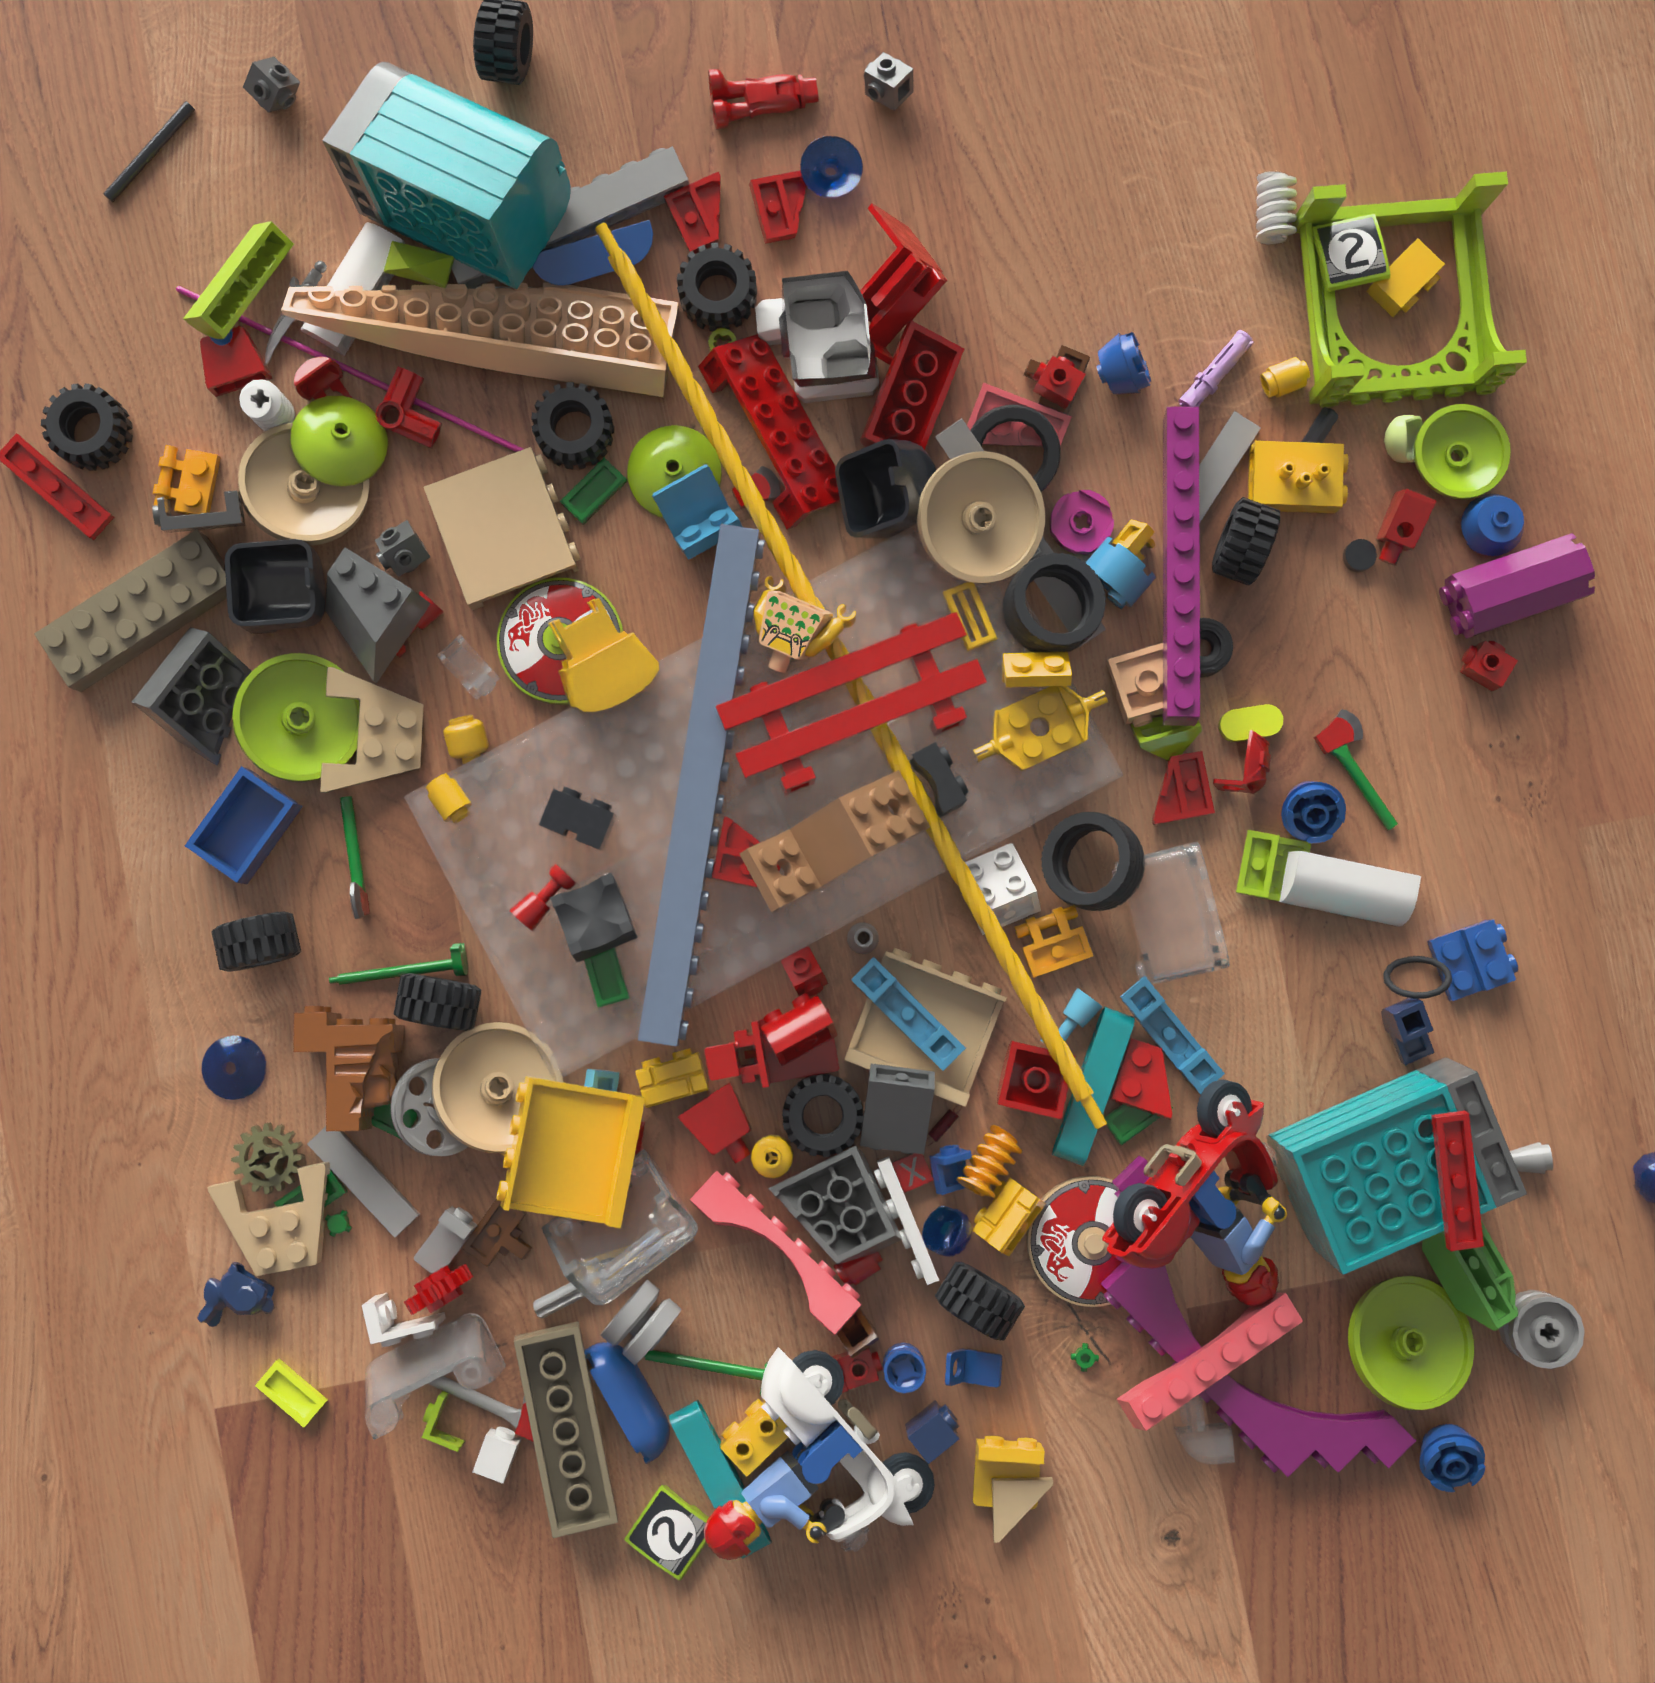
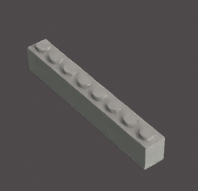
(606, 200)

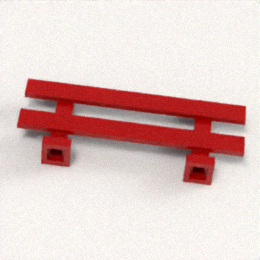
(931, 690)

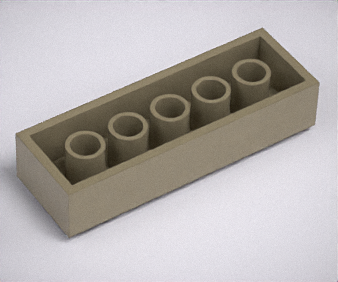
(135, 611)
(565, 1429)

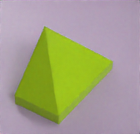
(419, 264)
(1165, 739)

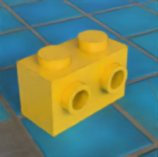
(753, 1438)

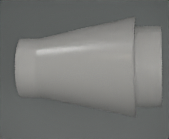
(854, 943)
(1533, 1158)

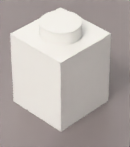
(497, 1454)

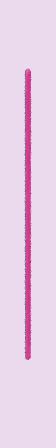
(304, 348)

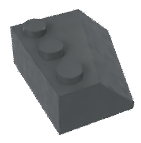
(371, 610)
(195, 693)
(840, 1206)

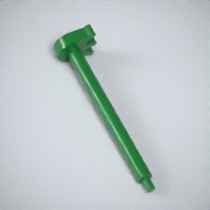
(457, 963)
(706, 1364)

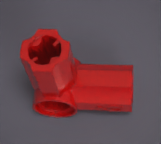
(402, 396)

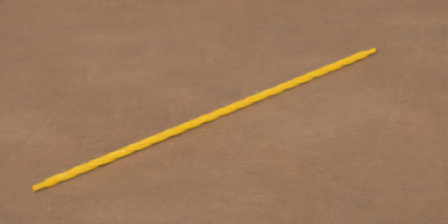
(858, 690)

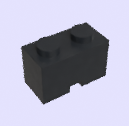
(569, 813)

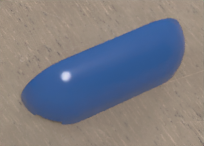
(589, 256)
(630, 1399)

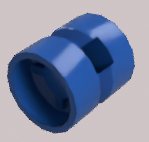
(904, 1367)

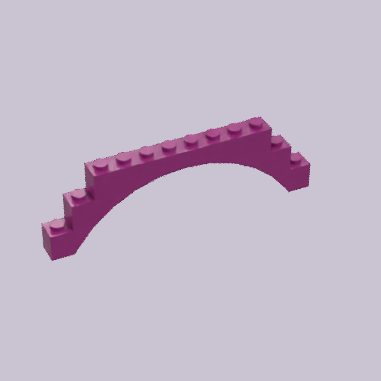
(1279, 1430)

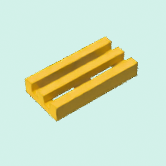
(958, 590)

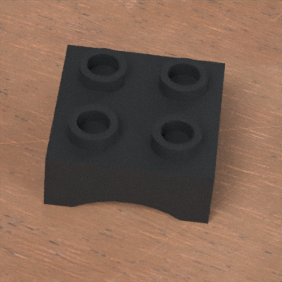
(935, 767)
(594, 918)

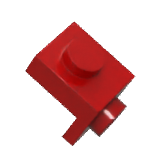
(804, 972)

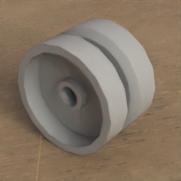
(641, 1322)
(1560, 1329)

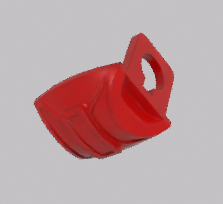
(318, 376)
(1255, 769)

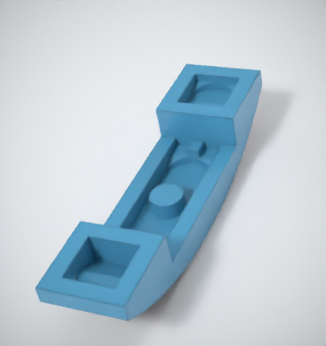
(908, 1014)
(1171, 1035)

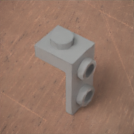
(446, 1239)

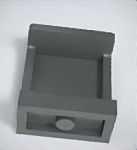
(230, 518)
(897, 1109)

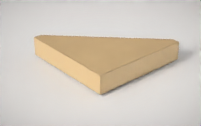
(1013, 1499)

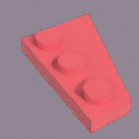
(1011, 432)

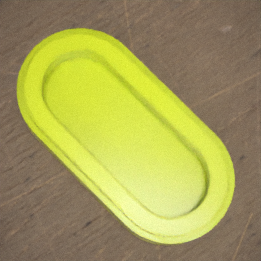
(1262, 719)

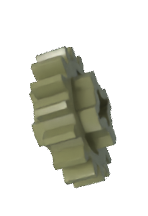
(273, 1169)

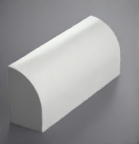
(360, 267)
(1349, 888)

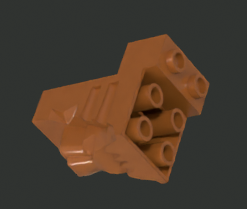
(358, 1063)

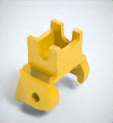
(600, 662)

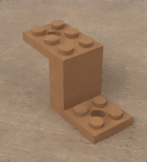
(834, 840)

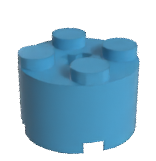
(1120, 573)

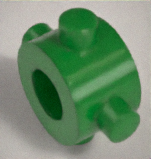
(338, 1223)
(1084, 1357)

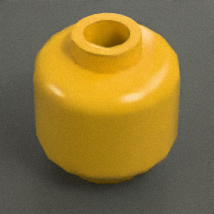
(465, 738)
(770, 1144)

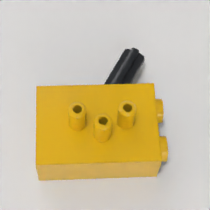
(1300, 474)

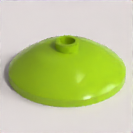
(1478, 442)
(659, 448)
(337, 457)

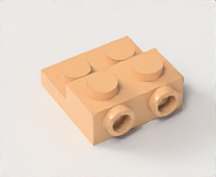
(1139, 684)

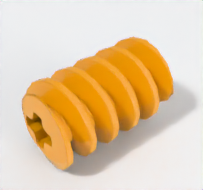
(990, 1162)

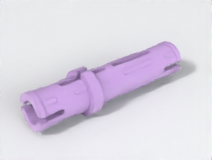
(1207, 382)

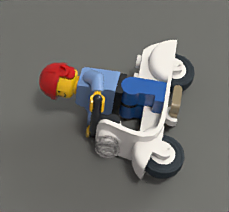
(803, 1398)

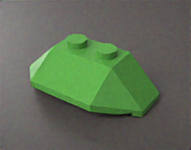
(1474, 1279)

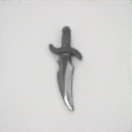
(284, 321)

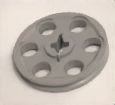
(427, 1117)

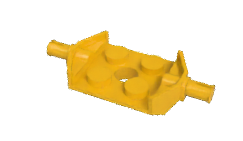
(1062, 711)

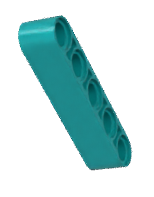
(1100, 1072)
(710, 1462)

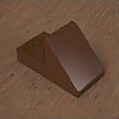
(858, 1334)

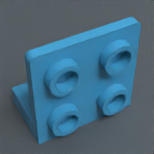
(695, 510)

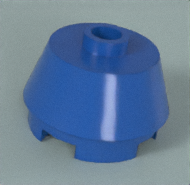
(1123, 365)
(1492, 524)
(1313, 811)
(1451, 1457)

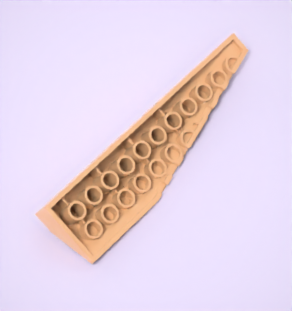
(526, 331)

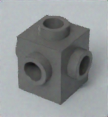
(888, 81)
(271, 84)
(401, 549)

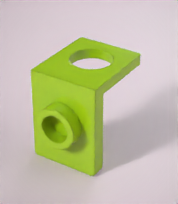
(432, 1417)

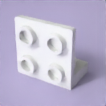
(1005, 884)
(380, 1316)

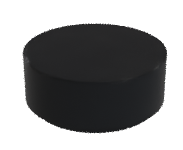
(1359, 555)

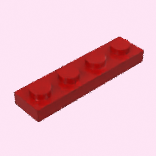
(55, 487)
(1457, 1180)

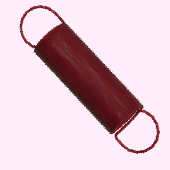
(943, 1125)

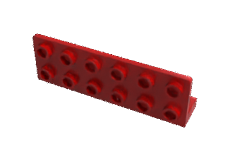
(779, 424)

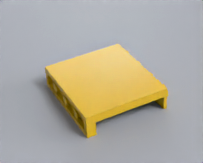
(571, 1151)

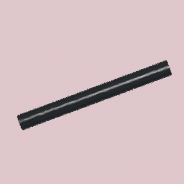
(149, 151)

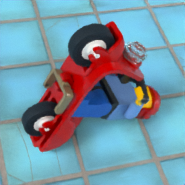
(1185, 1203)

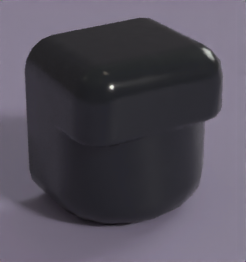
(882, 487)
(274, 585)

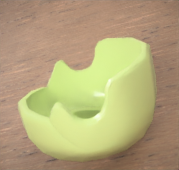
(1401, 437)

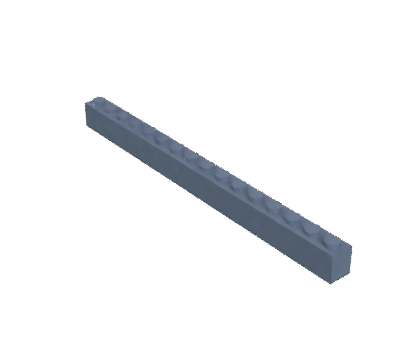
(699, 787)

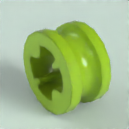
(721, 333)

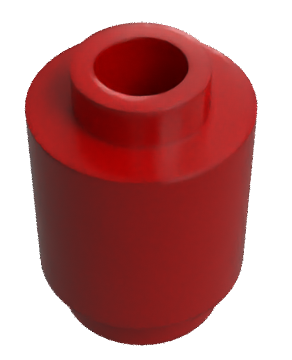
(858, 1269)

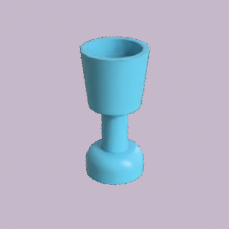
(1079, 1012)

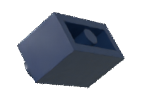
(933, 1430)

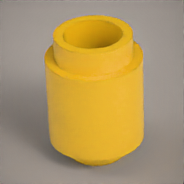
(1285, 377)
(448, 798)

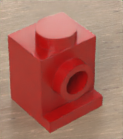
(870, 1362)

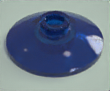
(836, 154)
(249, 1065)

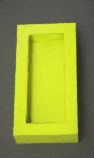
(291, 1392)

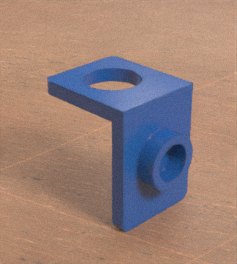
(974, 1368)

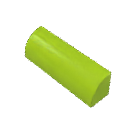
(239, 280)

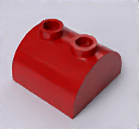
(798, 1029)
(1032, 1081)

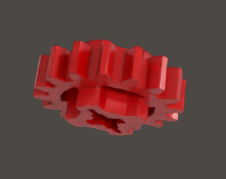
(438, 1289)

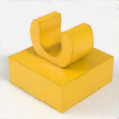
(1135, 536)

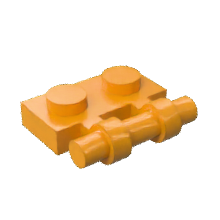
(196, 481)
(1056, 951)

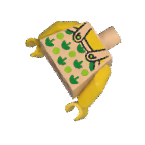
(795, 626)

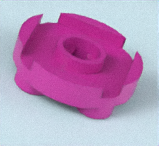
(1074, 505)

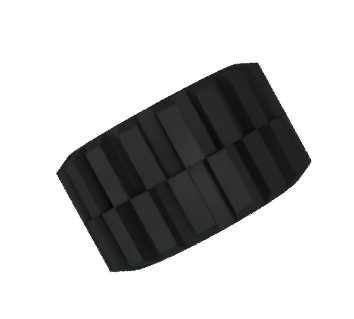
(503, 41)
(710, 263)
(564, 402)
(69, 409)
(1246, 541)
(256, 941)
(437, 1002)
(836, 1140)
(979, 1301)

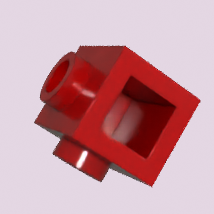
(1058, 380)
(1488, 664)

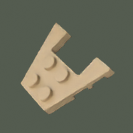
(387, 733)
(280, 1235)

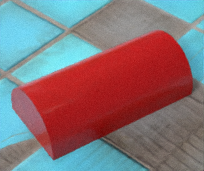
(913, 387)

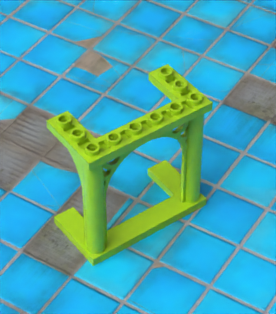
(1485, 360)

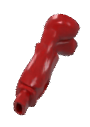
(761, 95)

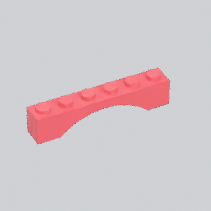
(728, 1207)
(1178, 1384)

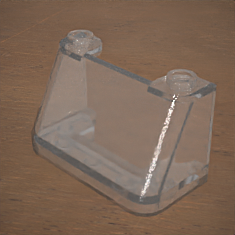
(1176, 917)
(611, 1259)
(457, 1346)

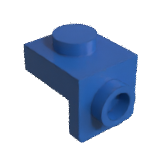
(947, 1167)

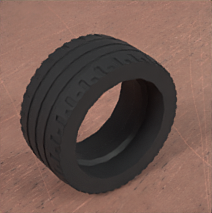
(1039, 423)
(1079, 578)
(1057, 854)

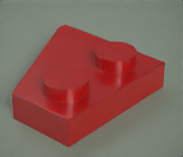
(778, 204)
(697, 211)
(1184, 790)
(728, 862)
(1144, 1080)

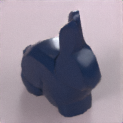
(237, 1291)

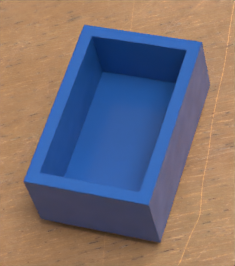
(243, 826)

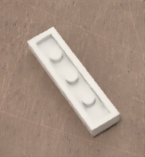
(910, 1234)

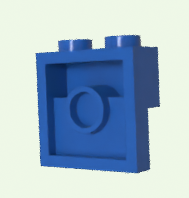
(1474, 958)

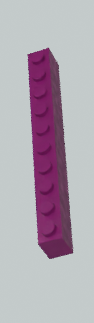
(1181, 567)

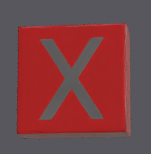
(912, 1171)

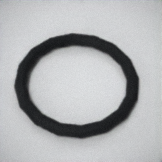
(1417, 995)

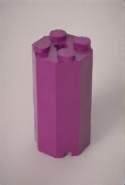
(1518, 586)

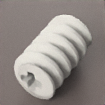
(1274, 207)
(266, 404)

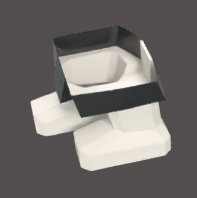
(823, 334)

